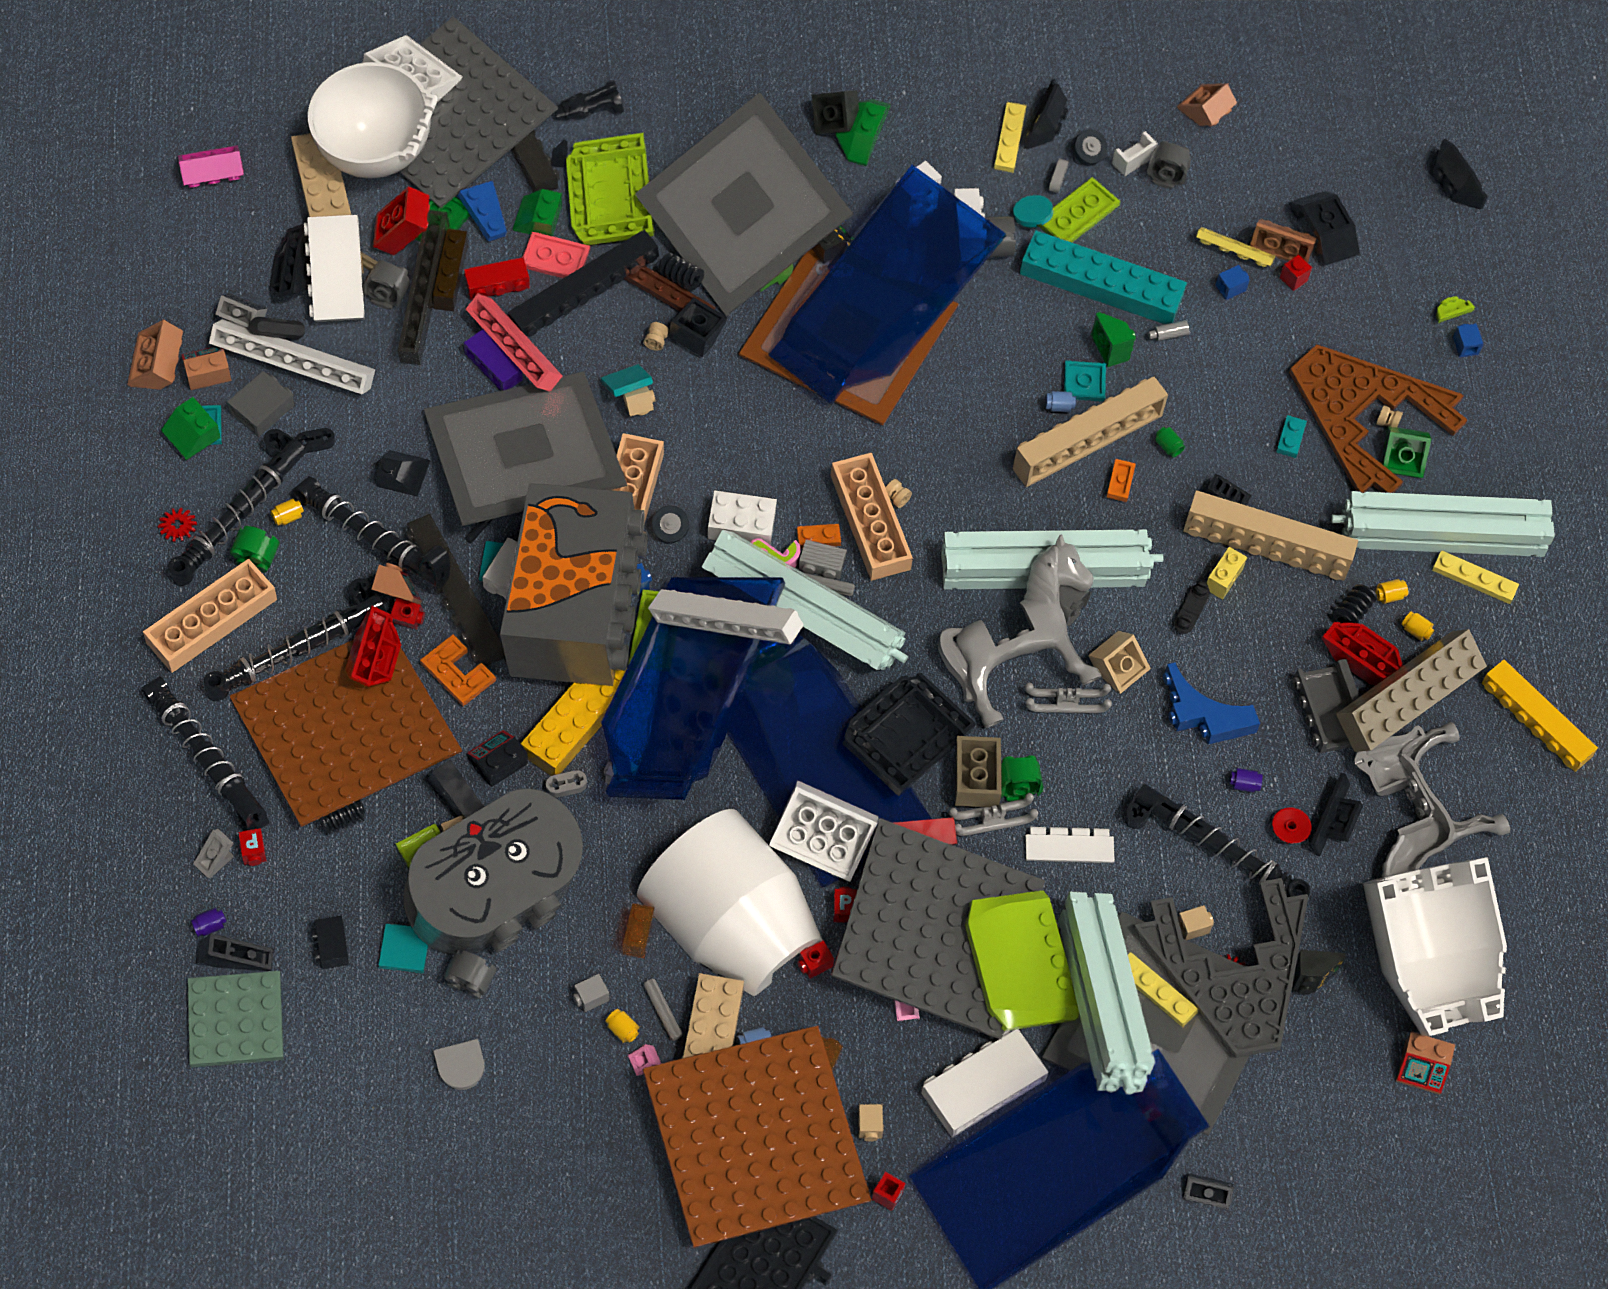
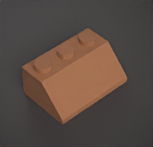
(1282, 241)
(155, 356)

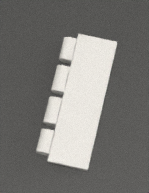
(1064, 848)

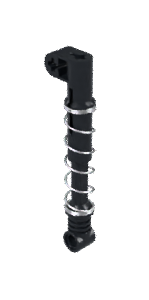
(268, 478)
(431, 566)
(340, 623)
(229, 783)
(1205, 834)

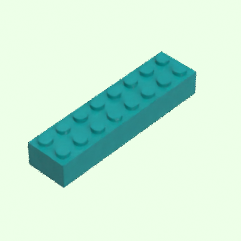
(1103, 278)

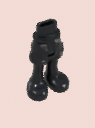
(580, 105)

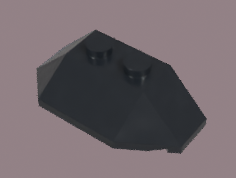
(1048, 117)
(1458, 177)
(290, 264)

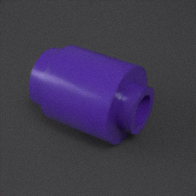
(1246, 780)
(208, 922)

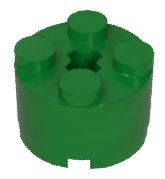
(254, 545)
(1020, 777)

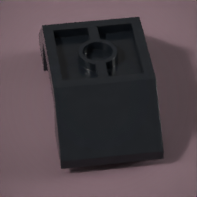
(1330, 225)

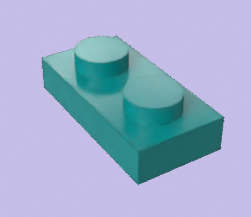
(1291, 436)

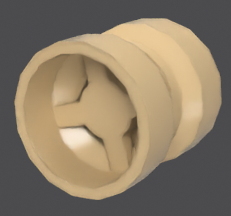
(656, 336)
(1388, 417)
(897, 493)

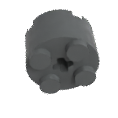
(1169, 164)
(1007, 246)
(386, 284)
(1072, 602)
(469, 973)

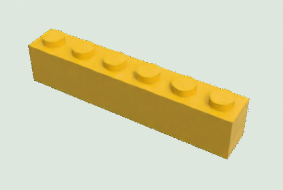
(1539, 715)

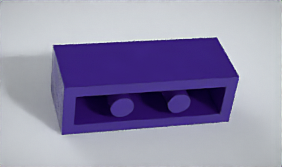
(492, 361)

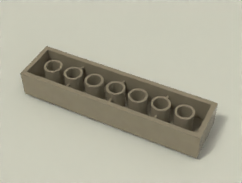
(1411, 690)

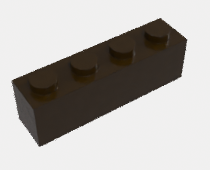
(450, 270)

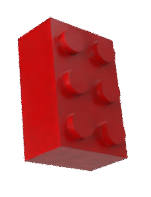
(401, 221)

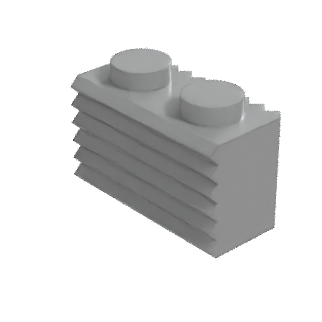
(822, 559)

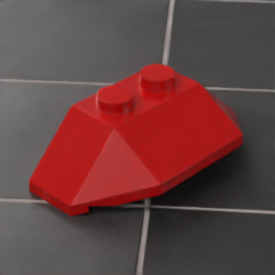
(374, 649)
(1365, 651)

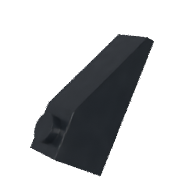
(234, 954)

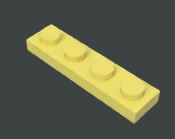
(1010, 137)
(1243, 250)
(1475, 577)
(1161, 992)

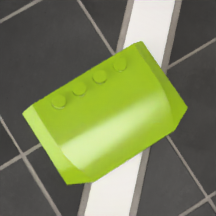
(603, 189)
(1021, 960)

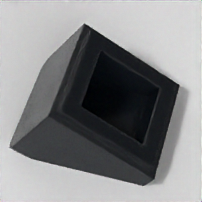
(559, 154)

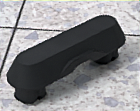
(277, 327)
(1192, 608)

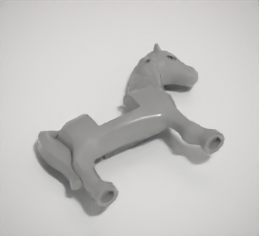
(974, 651)
(1396, 768)

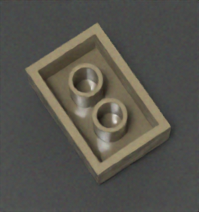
(977, 771)

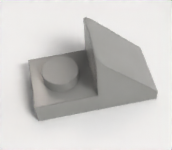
(214, 854)

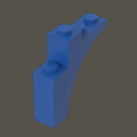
(1216, 720)

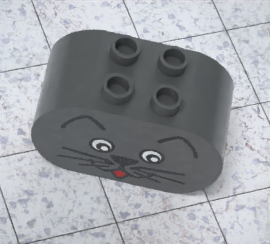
(493, 873)

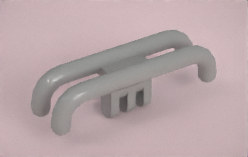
(1067, 699)
(994, 817)

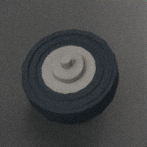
(1089, 147)
(670, 524)

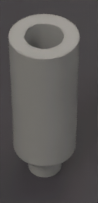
(1169, 331)

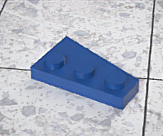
(485, 210)

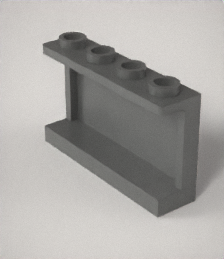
(1322, 697)

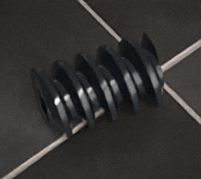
(681, 272)
(1355, 604)
(342, 816)

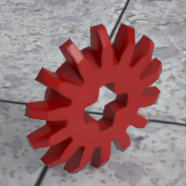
(180, 532)

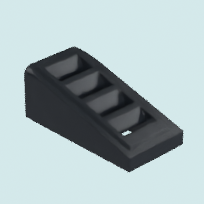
(1224, 484)

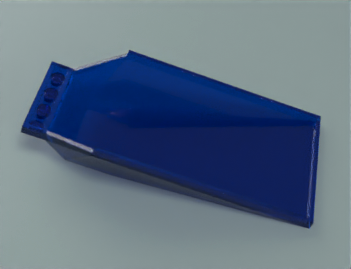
(885, 287)
(681, 695)
(794, 730)
(1055, 1168)

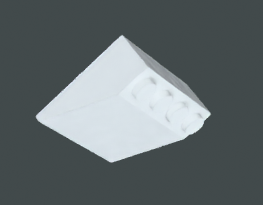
(416, 60)
(824, 831)

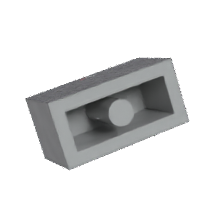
(239, 309)

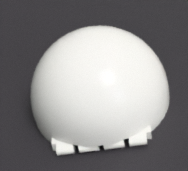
(371, 119)

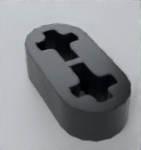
(315, 439)

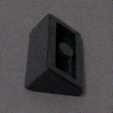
(1208, 1191)

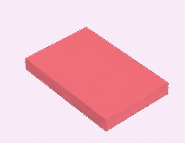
(554, 255)

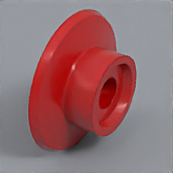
(1295, 818)

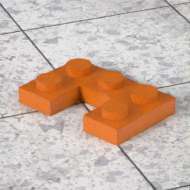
(460, 686)

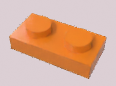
(1121, 480)
(825, 534)

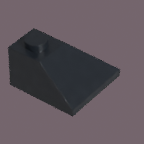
(402, 472)

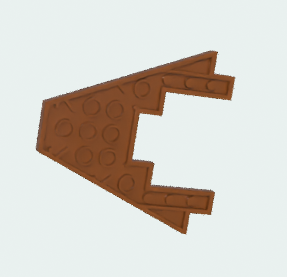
(1344, 386)

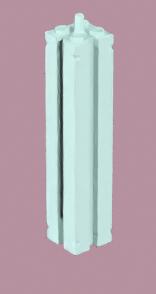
(1448, 523)
(1006, 557)
(818, 606)
(1105, 993)

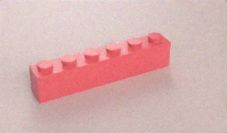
(514, 342)

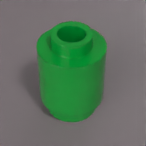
(1170, 441)

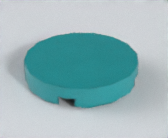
(1033, 211)

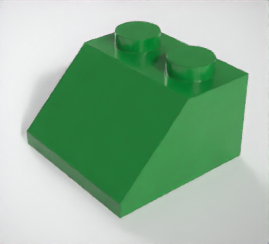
(539, 212)
(1112, 339)
(190, 428)
(1406, 451)

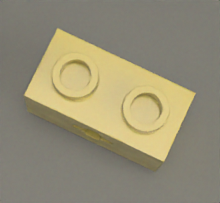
(1226, 572)

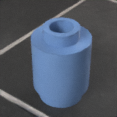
(1060, 401)
(753, 1035)

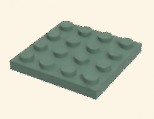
(235, 1019)

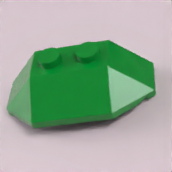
(865, 131)

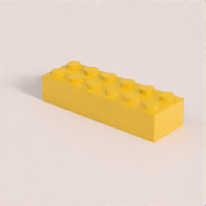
(569, 725)

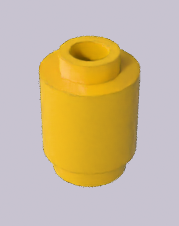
(287, 512)
(1391, 591)
(1418, 626)
(622, 1026)

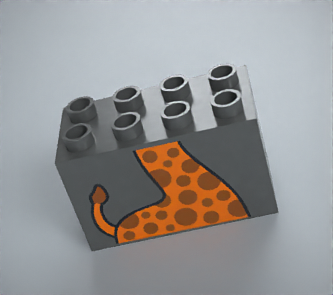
(573, 584)

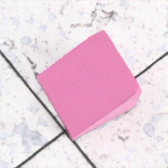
(905, 1012)
(643, 1058)

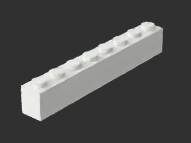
(292, 356)
(726, 616)

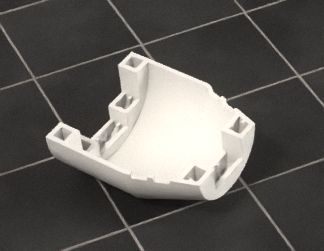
(730, 901)
(1441, 943)

